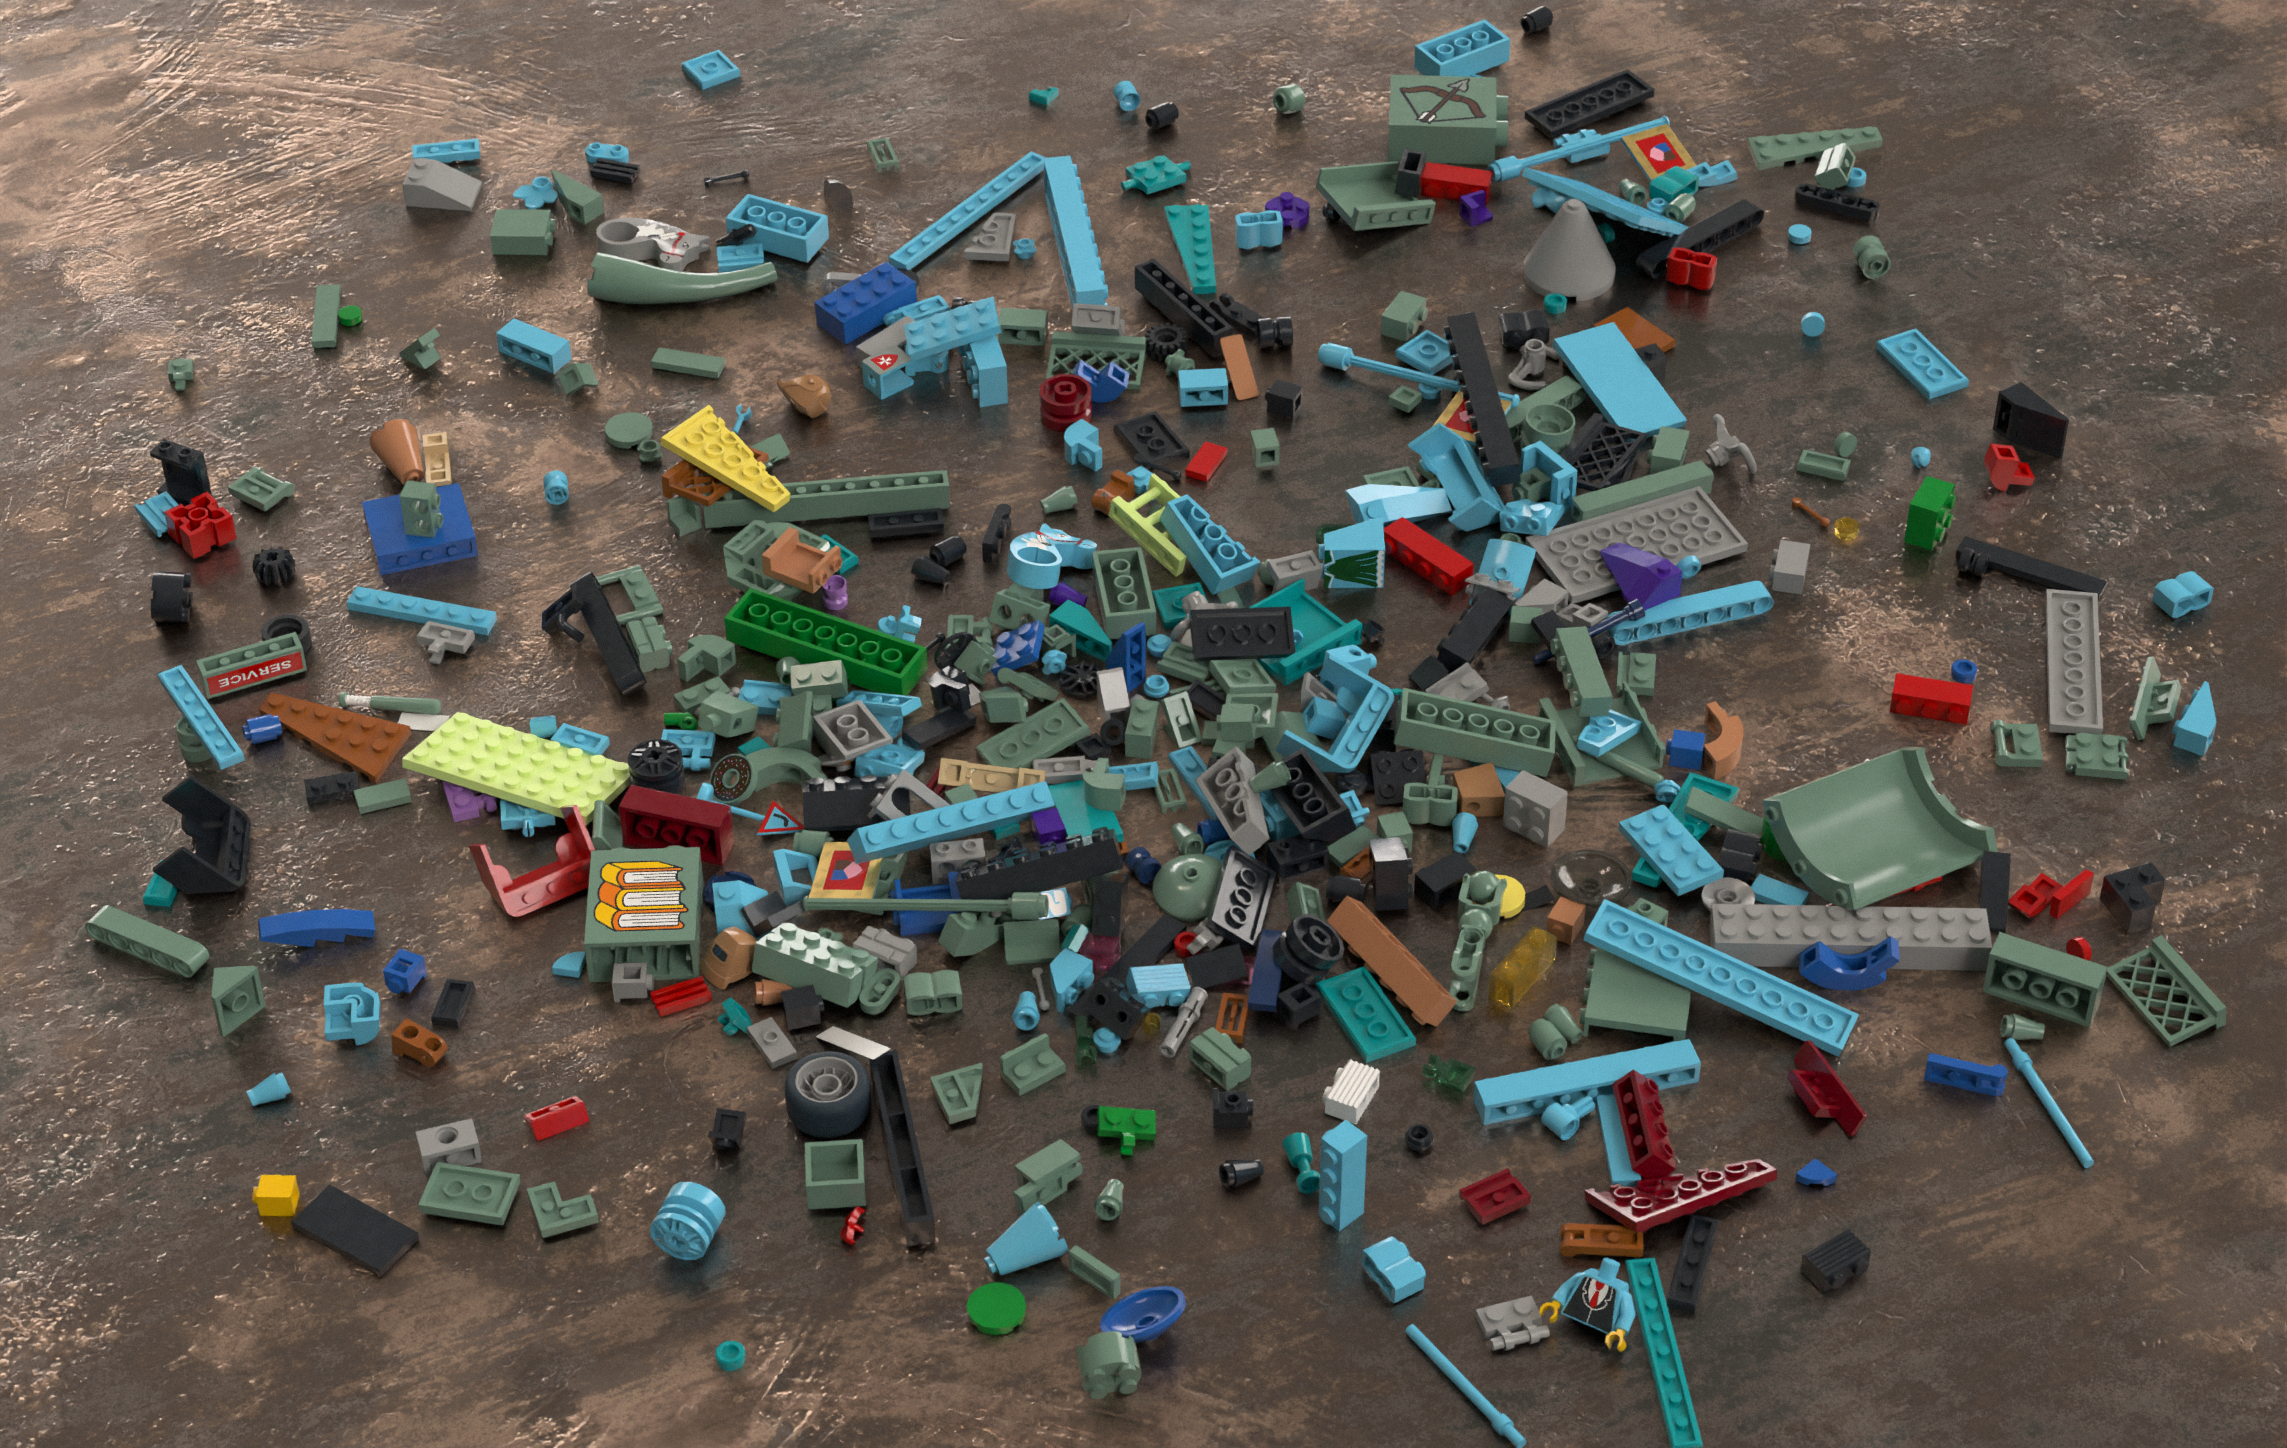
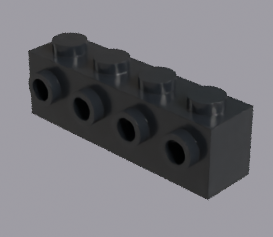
(1475, 629)

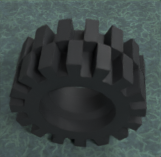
(1165, 341)

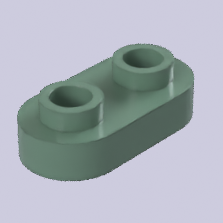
(879, 991)

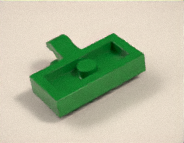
(1127, 1125)

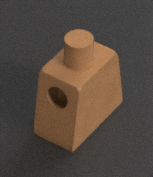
(1479, 791)

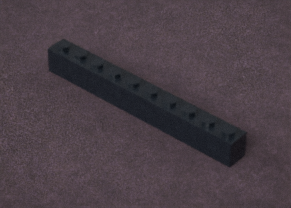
(1482, 400)

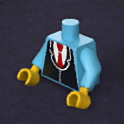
(1597, 1301)

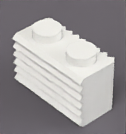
(1351, 1091)

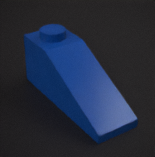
(1131, 656)

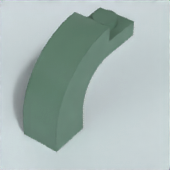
(785, 765)

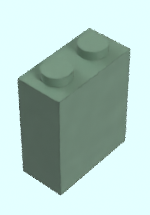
(522, 232)

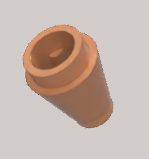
(768, 992)

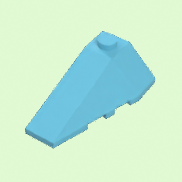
(1396, 502)

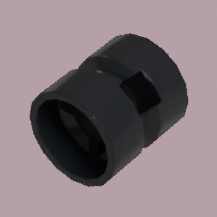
(1274, 332)

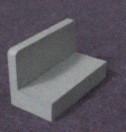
(1293, 568)

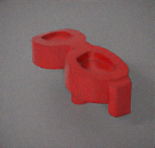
(850, 1226)

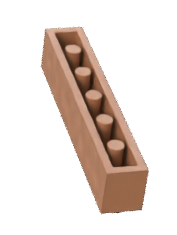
(1392, 962)

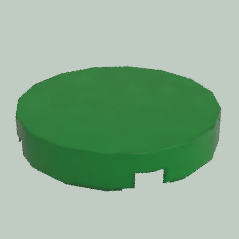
(996, 1308)

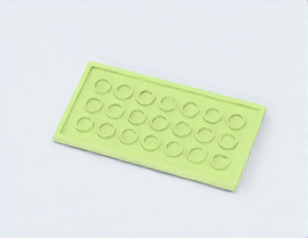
(517, 766)

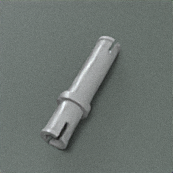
(1187, 1014)

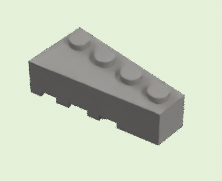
(1234, 800)

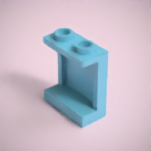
(1561, 473)

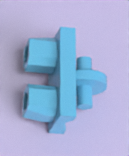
(905, 623)

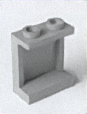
(1097, 319)

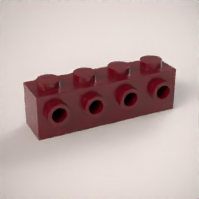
(1644, 1125)

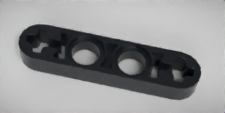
(1814, 196)

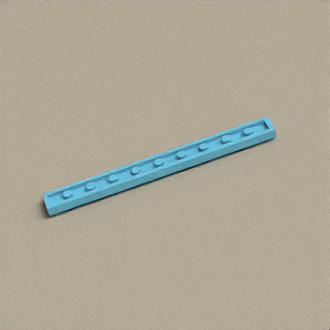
(967, 212)

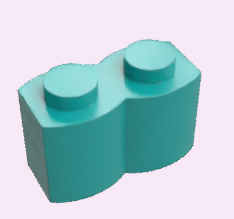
(1672, 183)

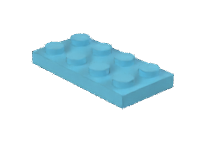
(952, 328)
(1670, 850)

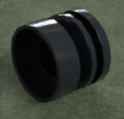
(657, 766)

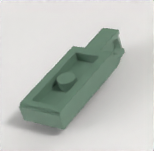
(1046, 1190)

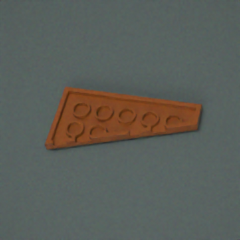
(345, 736)

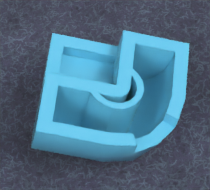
(351, 1012)

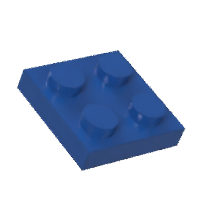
(1018, 647)

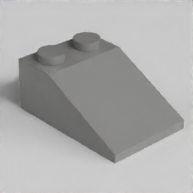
(439, 186)
(849, 731)

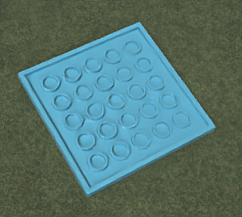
(1605, 203)

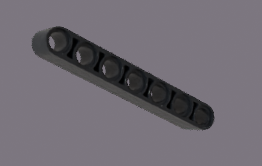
(1702, 236)
(609, 635)

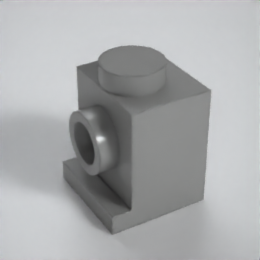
(631, 981)

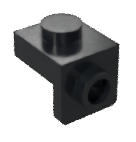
(727, 1129)

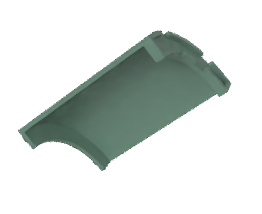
(1873, 830)

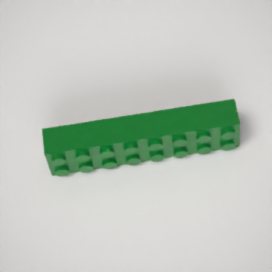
(811, 636)

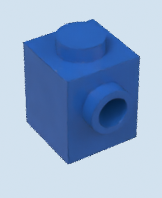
(1685, 749)

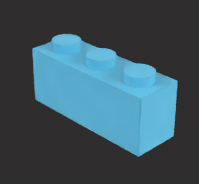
(533, 346)

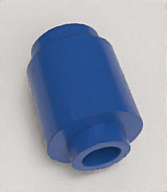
(262, 729)

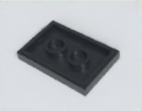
(1152, 439)

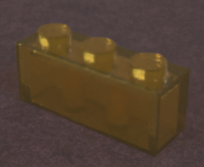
(1522, 966)

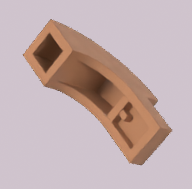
(1725, 752)

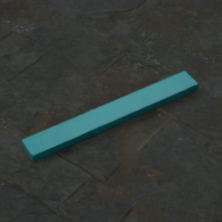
(1663, 1354)

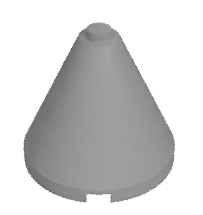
(1570, 256)

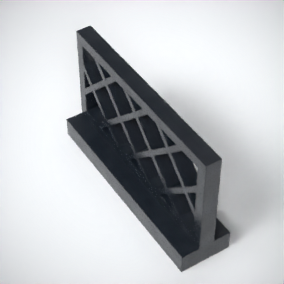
(1591, 436)

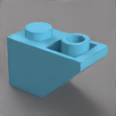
(1069, 977)

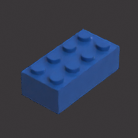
(864, 302)

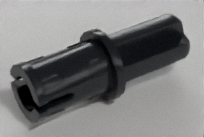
(737, 237)

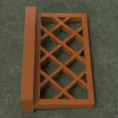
(685, 474)

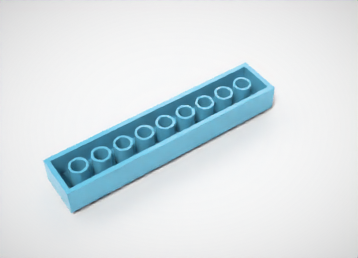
(1073, 232)

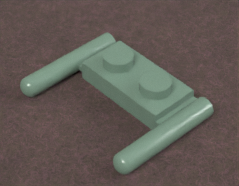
(637, 591)

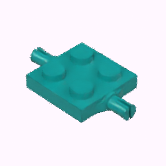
(1155, 174)

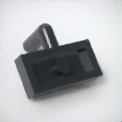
(558, 613)

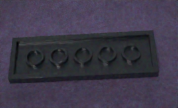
(1589, 104)

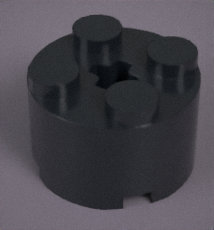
(171, 597)

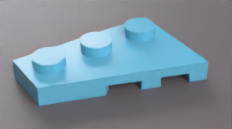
(1607, 732)

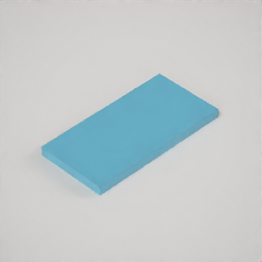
(1618, 380)

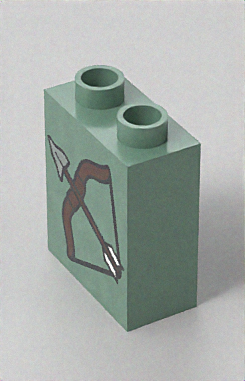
(1447, 118)

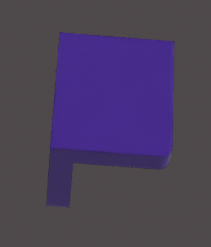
(1473, 209)

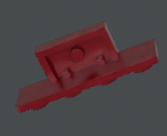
(1823, 1090)

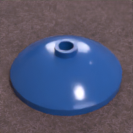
(1145, 1313)

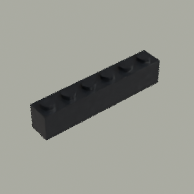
(1181, 306)

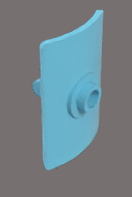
(1507, 562)

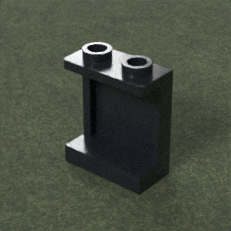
(183, 471)

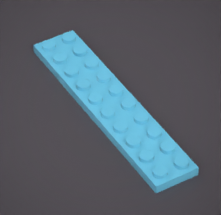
(1721, 977)

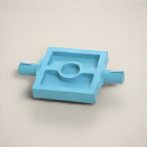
(518, 816)

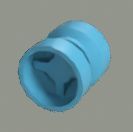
(1126, 95)
(556, 487)

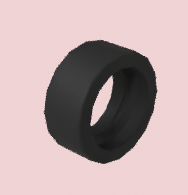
(287, 624)

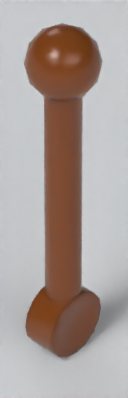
(1797, 502)

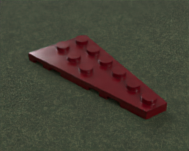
(1671, 1196)

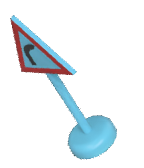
(775, 822)

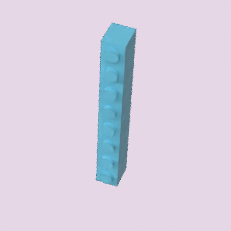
(949, 822)
(1535, 1090)

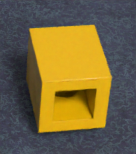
(276, 1195)

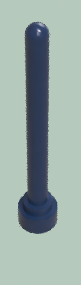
(1631, 612)

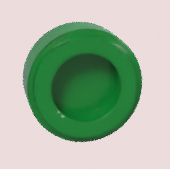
(350, 315)

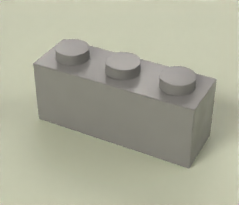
(888, 337)

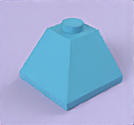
(730, 899)

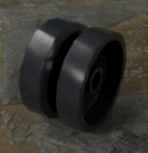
(1308, 949)

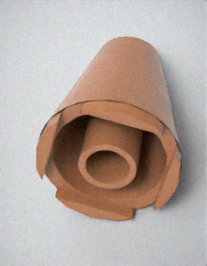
(399, 449)

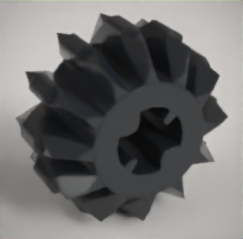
(273, 566)

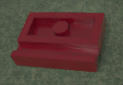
(1495, 1196)

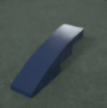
(1266, 975)

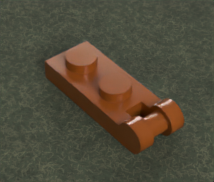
(1600, 1240)

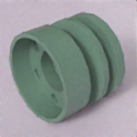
(1548, 424)

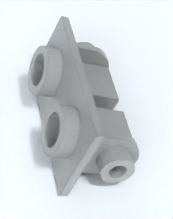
(1480, 582)

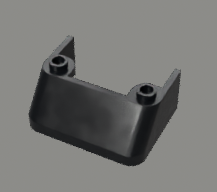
(221, 841)

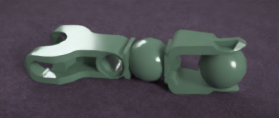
(1474, 927)

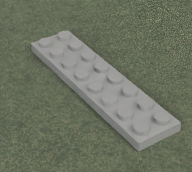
(2073, 662)

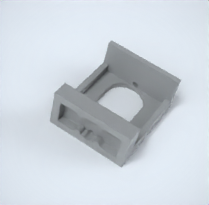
(884, 806)

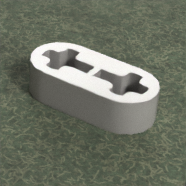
(839, 280)

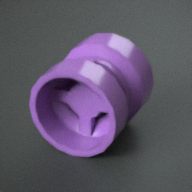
(835, 593)

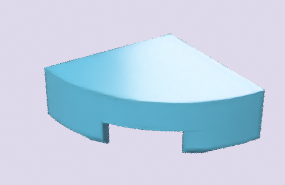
(570, 964)

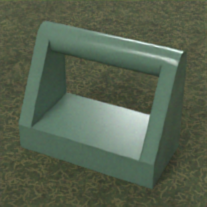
(606, 828)

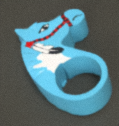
(1038, 556)

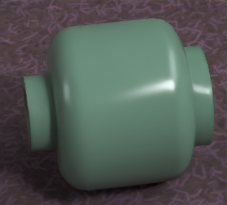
(1289, 99)

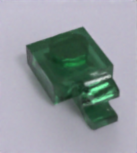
(1084, 1038)

